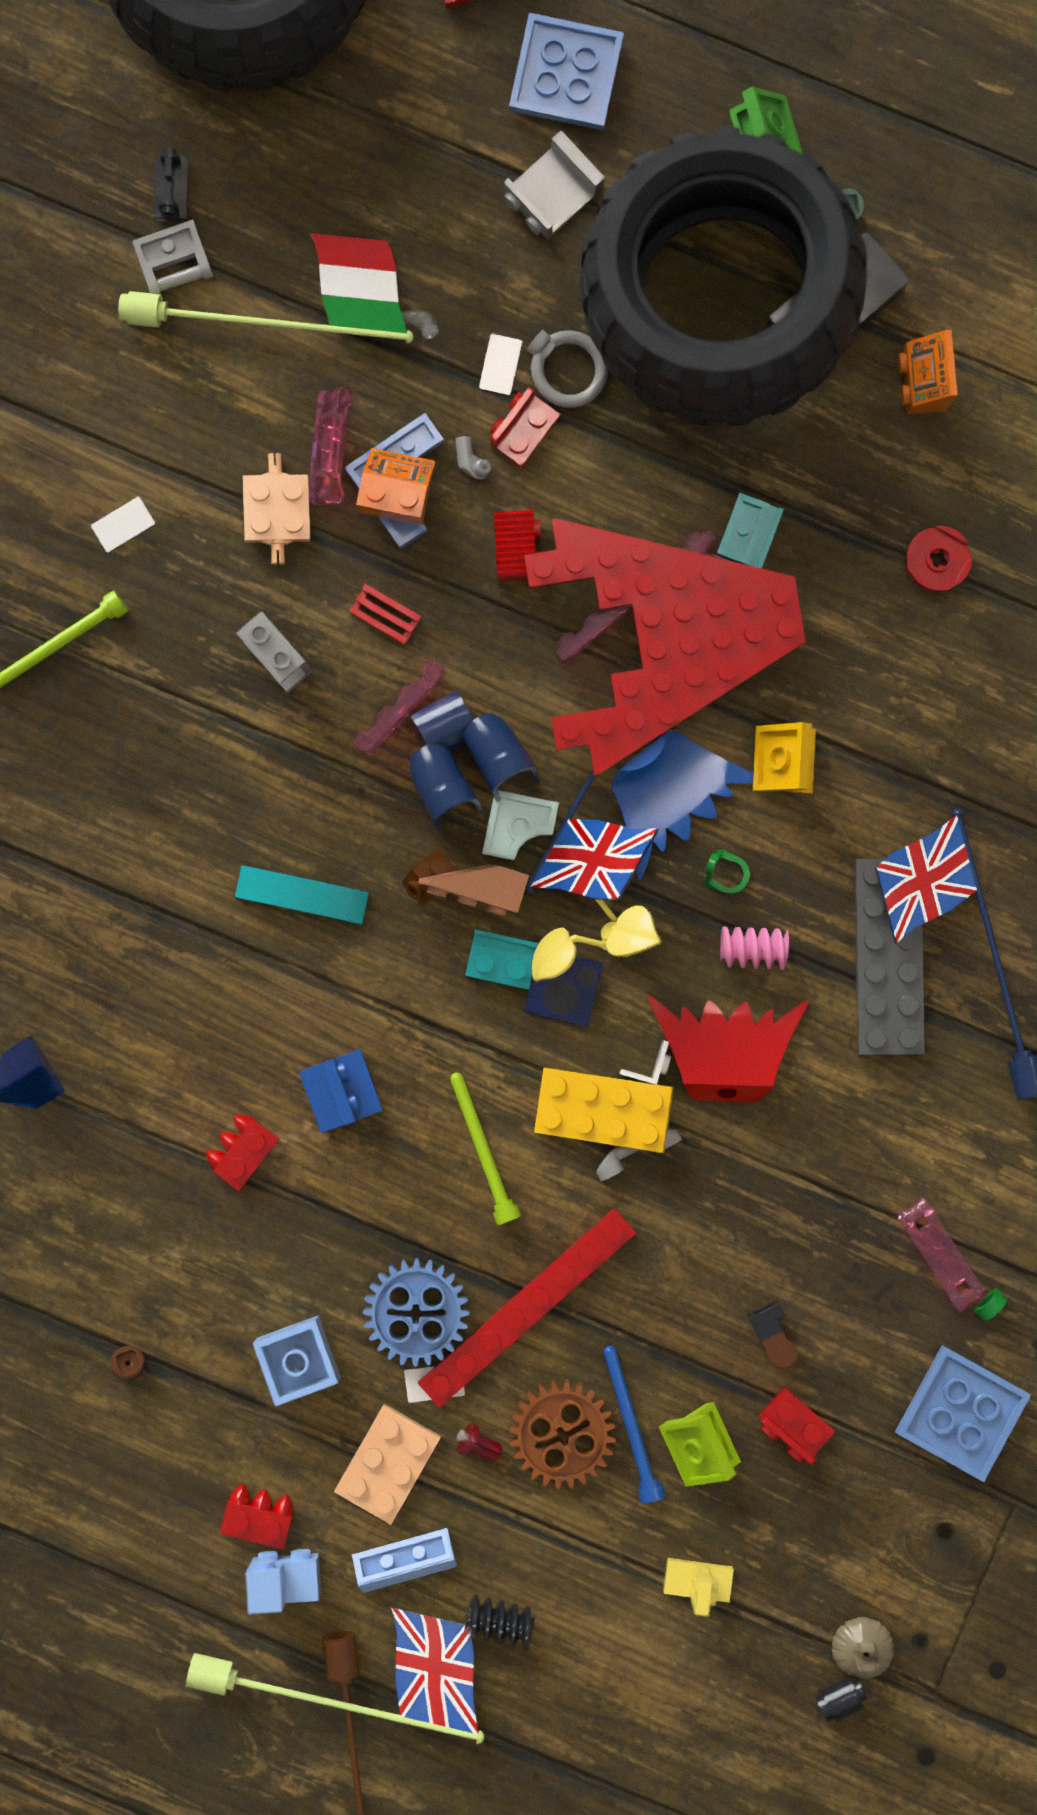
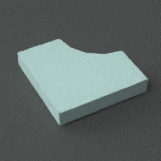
(516, 821)

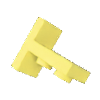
(700, 1581)

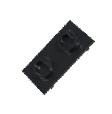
(171, 185)

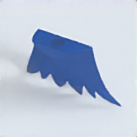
(670, 782)

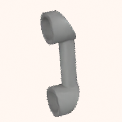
(611, 1163)

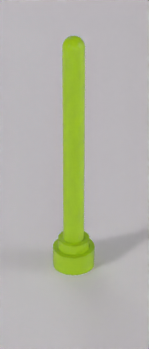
(109, 608)
(504, 1208)

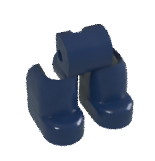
(487, 738)

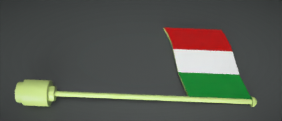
(355, 289)

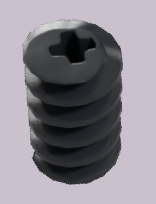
(499, 1621)

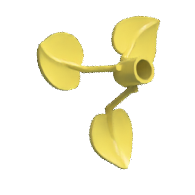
(621, 937)

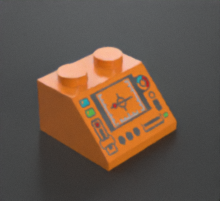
(928, 373)
(395, 486)

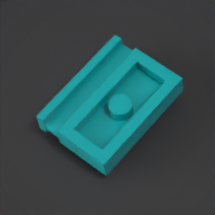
(749, 531)
(501, 959)

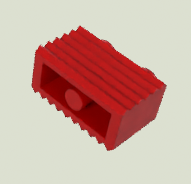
(514, 538)

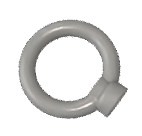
(543, 346)

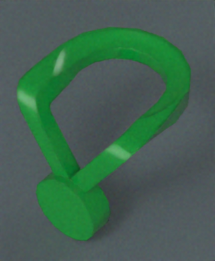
(715, 885)

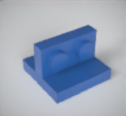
(341, 1091)

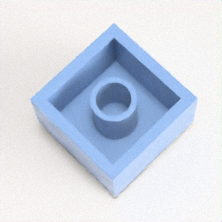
(296, 1360)

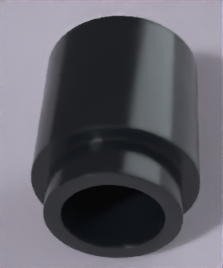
(841, 1700)

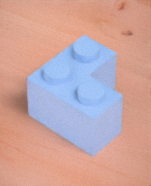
(282, 1580)

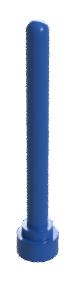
(650, 1487)

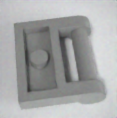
(169, 248)

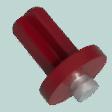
(477, 1443)

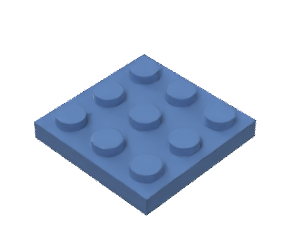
(566, 71)
(963, 1413)

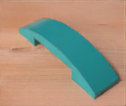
(302, 894)

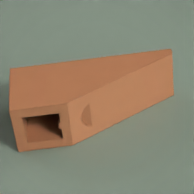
(487, 884)

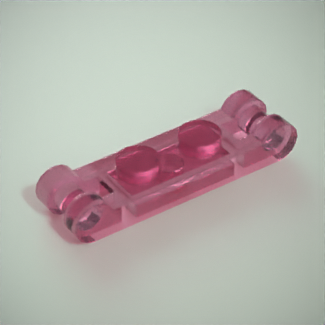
(329, 446)
(409, 698)
(941, 1254)

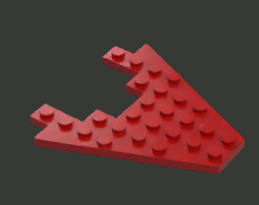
(697, 628)

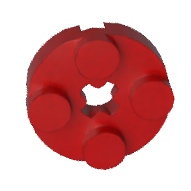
(955, 552)

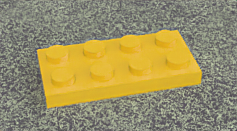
(604, 1110)

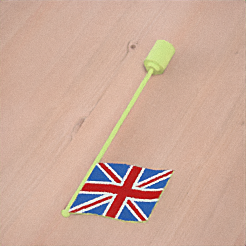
(430, 1677)

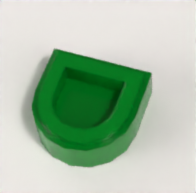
(990, 1305)

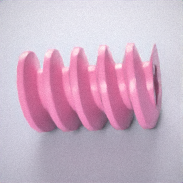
(754, 947)

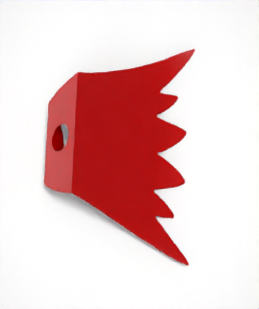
(727, 1058)

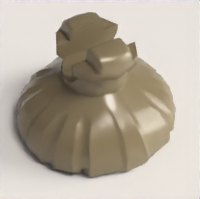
(860, 1637)

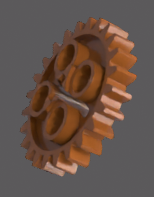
(575, 1460)

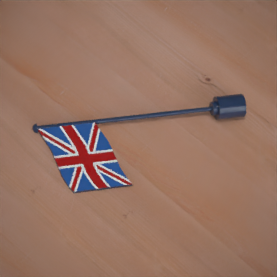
(591, 855)
(931, 880)

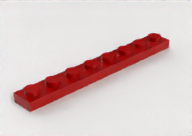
(526, 1307)

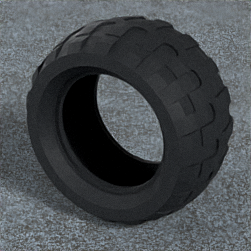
(237, 41)
(712, 180)

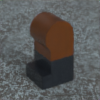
(775, 1343)

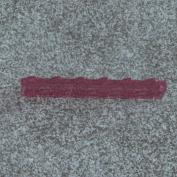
(597, 624)

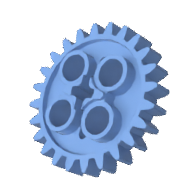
(416, 1342)

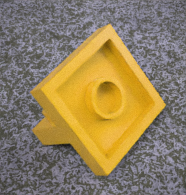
(784, 758)

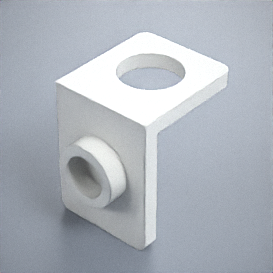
(660, 1067)

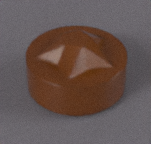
(127, 1363)

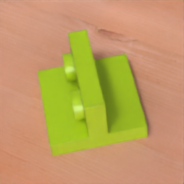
(701, 1446)

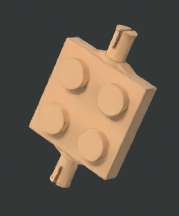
(276, 508)

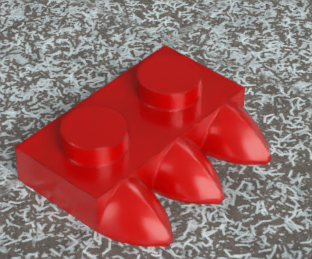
(243, 1151)
(257, 1520)

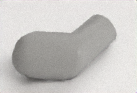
(468, 461)

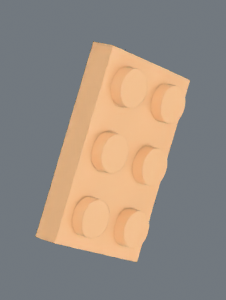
(387, 1464)

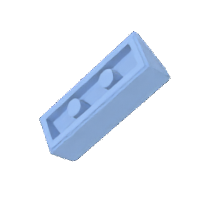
(404, 1560)

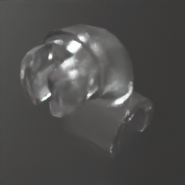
(423, 321)

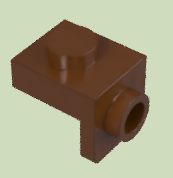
(432, 865)

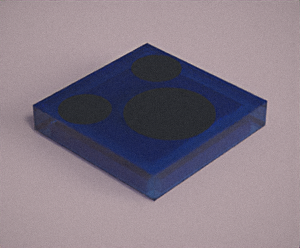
(568, 995)

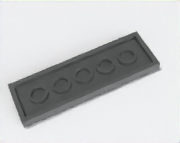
(886, 974)

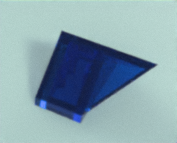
(27, 1076)

